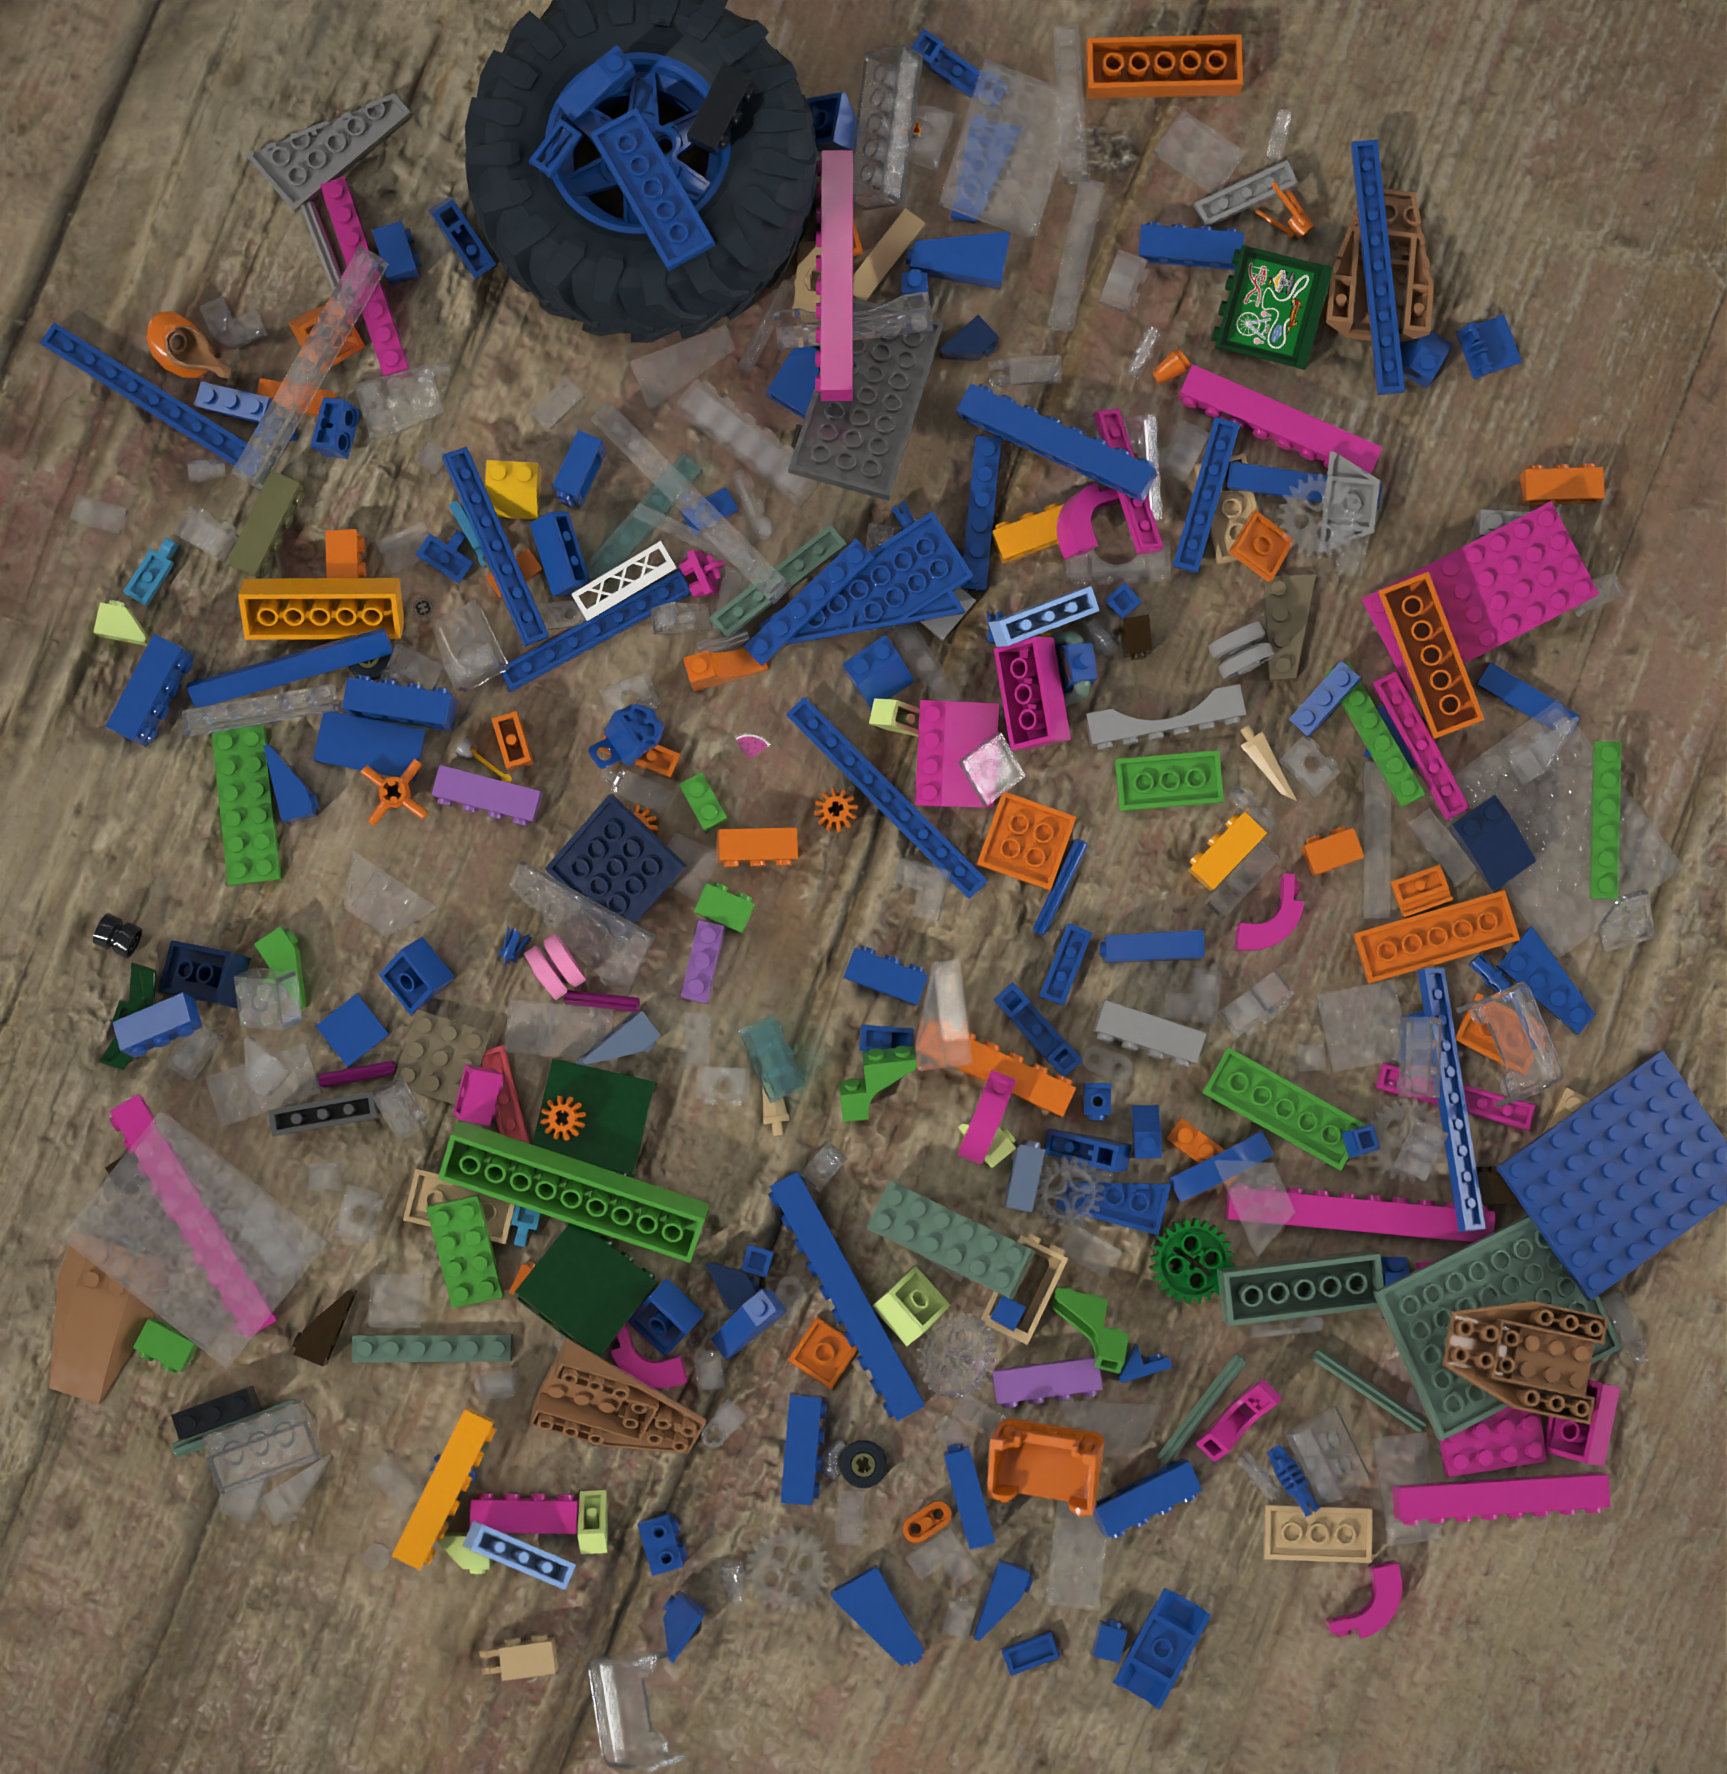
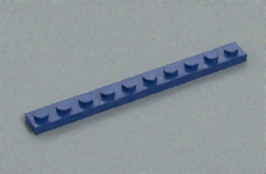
(1377, 267)
(143, 394)
(885, 797)
(1453, 1106)

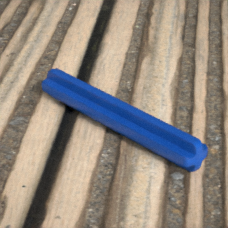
(1060, 887)

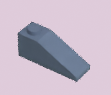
(628, 1037)

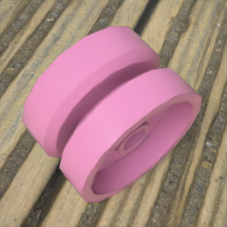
(551, 968)

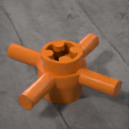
(386, 785)

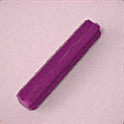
(602, 1000)
(357, 1074)

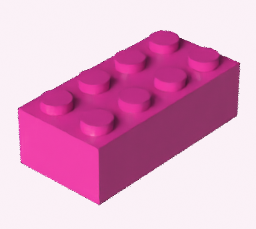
(1032, 694)

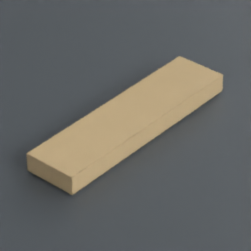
(886, 254)

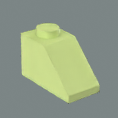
(119, 624)
(895, 716)
(1000, 1147)
(593, 1522)
(463, 1556)

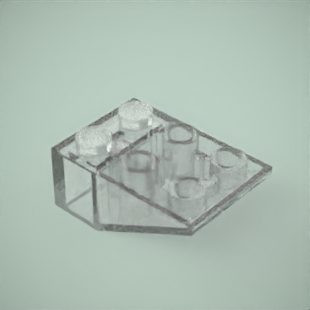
(398, 401)

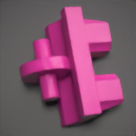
(706, 571)

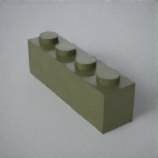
(266, 525)

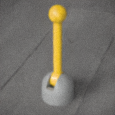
(468, 750)

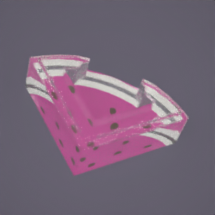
(752, 744)

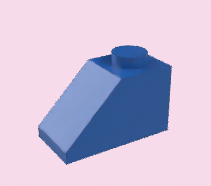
(1146, 1132)

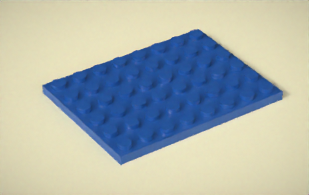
(1622, 1175)

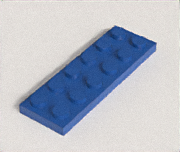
(652, 189)

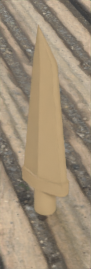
(1263, 756)
(774, 1114)

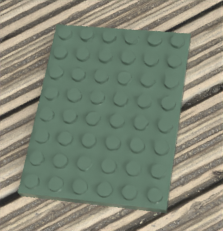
(1493, 1271)

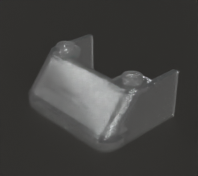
(1520, 1039)
(624, 1712)

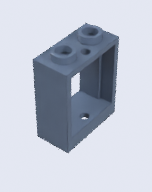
(1024, 1176)

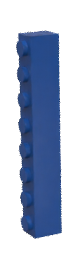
(1057, 442)

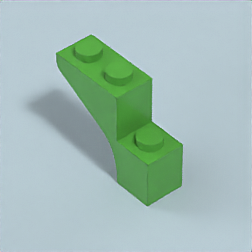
(880, 1070)
(1088, 1316)

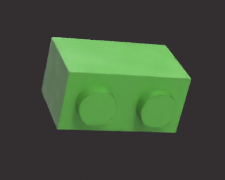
(703, 802)
(725, 907)
(165, 1345)

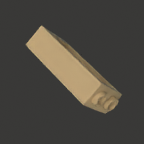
(1056, 1265)

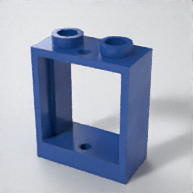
(579, 469)

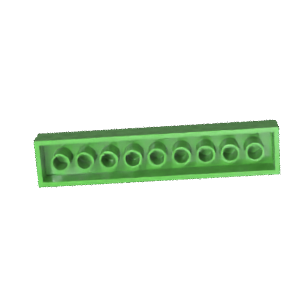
(573, 1191)

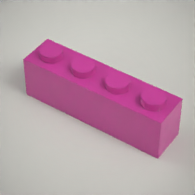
(526, 1515)

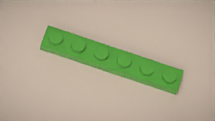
(1381, 745)
(1605, 820)

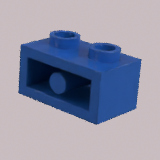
(395, 248)
(662, 1543)

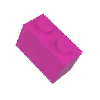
(478, 1094)

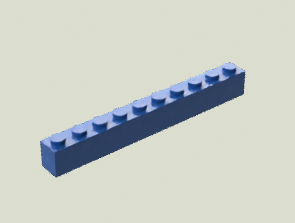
(847, 1296)

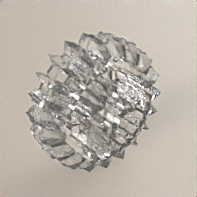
(1080, 1191)

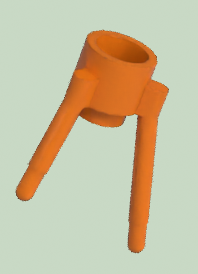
(1299, 224)

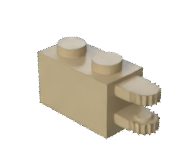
(523, 1658)

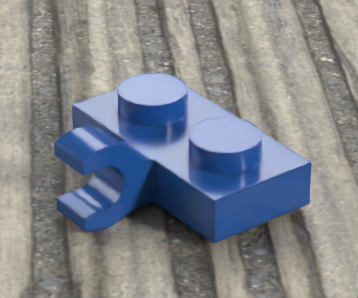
(445, 556)

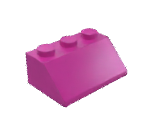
(1585, 1441)

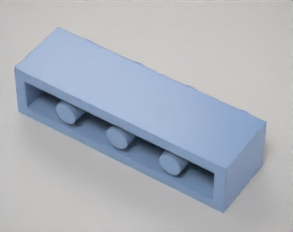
(1044, 616)
(519, 1555)

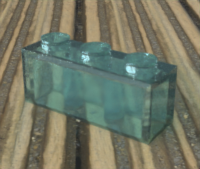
(772, 1059)

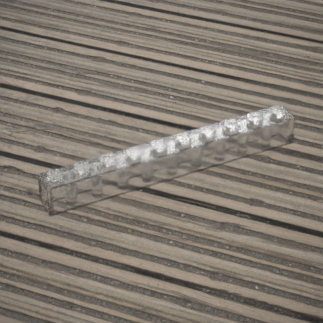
(310, 367)
(691, 502)

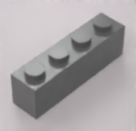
(323, 1114)

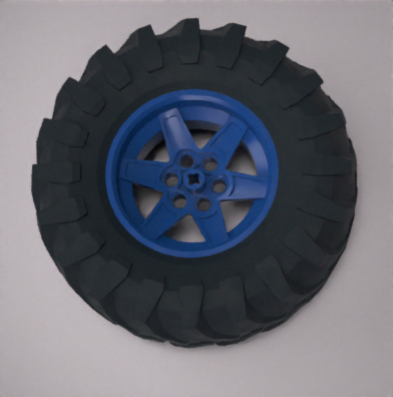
(605, 266)

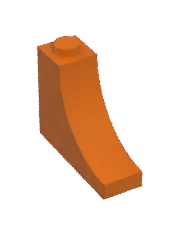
(713, 668)

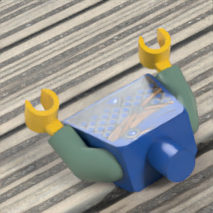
(1075, 665)

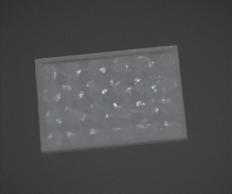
(1005, 151)

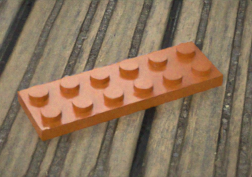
(1436, 937)

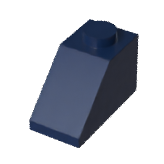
(971, 342)
(733, 1284)

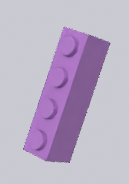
(487, 795)
(1046, 1380)

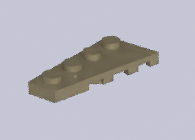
(1286, 616)

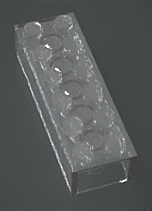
(885, 126)
(744, 439)

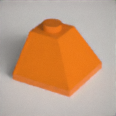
(303, 325)

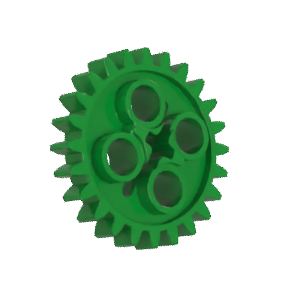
(1178, 1280)

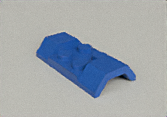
(1162, 1647)

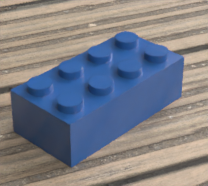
(150, 691)
(399, 703)

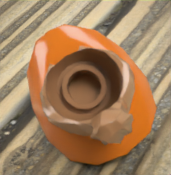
(182, 347)

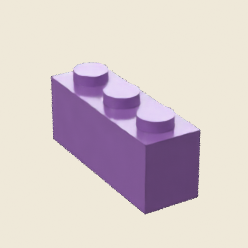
(703, 962)

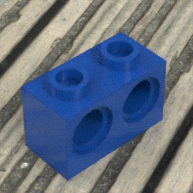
(335, 428)

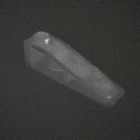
(943, 1025)

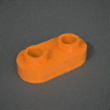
(927, 1521)

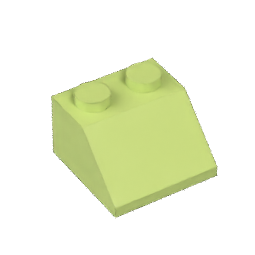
(911, 1306)

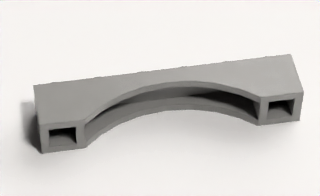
(1110, 726)

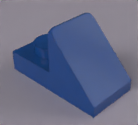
(884, 1037)
(1136, 1368)

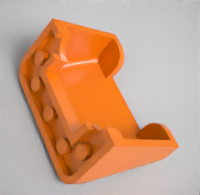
(1045, 1463)

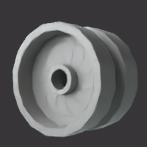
(1242, 653)

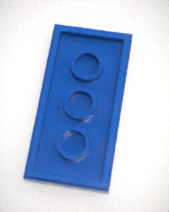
(361, 741)

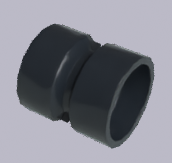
(114, 934)

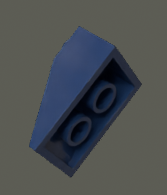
(1492, 842)
(202, 973)

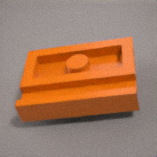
(1421, 891)

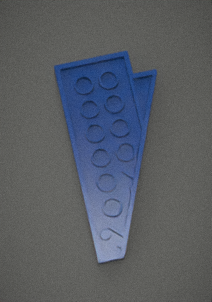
(903, 585)

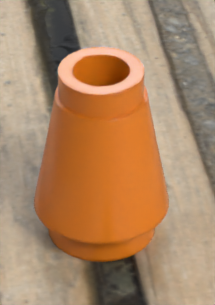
(1171, 366)

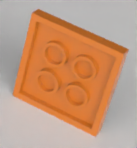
(1026, 841)

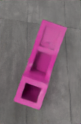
(1074, 520)
(1262, 936)
(986, 1117)
(654, 1373)
(1237, 1418)
(1379, 1609)

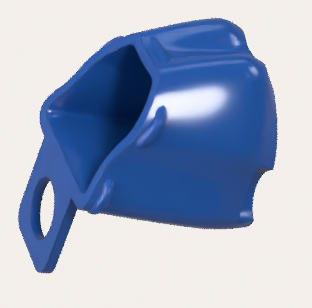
(629, 735)

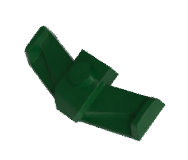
(140, 997)

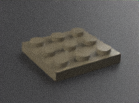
(438, 1054)

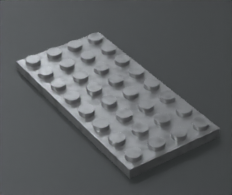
(864, 439)

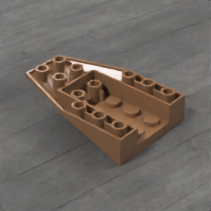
(1527, 1355)
(610, 1407)

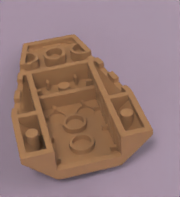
(1410, 271)
(92, 1329)

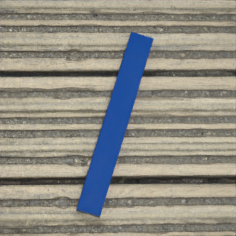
(495, 546)
(595, 631)
(290, 668)

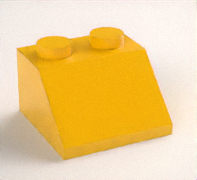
(514, 488)

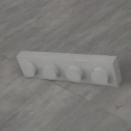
(1245, 194)

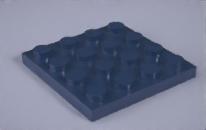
(617, 861)

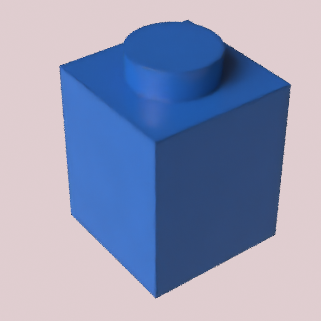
(1109, 1640)

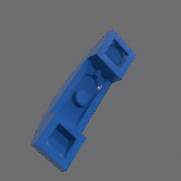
(946, 63)
(1037, 1029)
(1205, 1174)

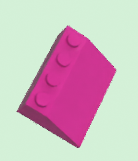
(945, 736)

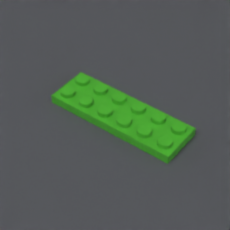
(246, 806)
(1281, 1107)

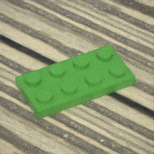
(1169, 781)
(465, 1251)

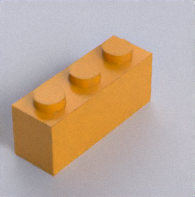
(1028, 534)
(1226, 850)

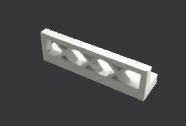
(628, 589)

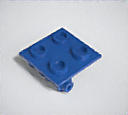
(1488, 346)

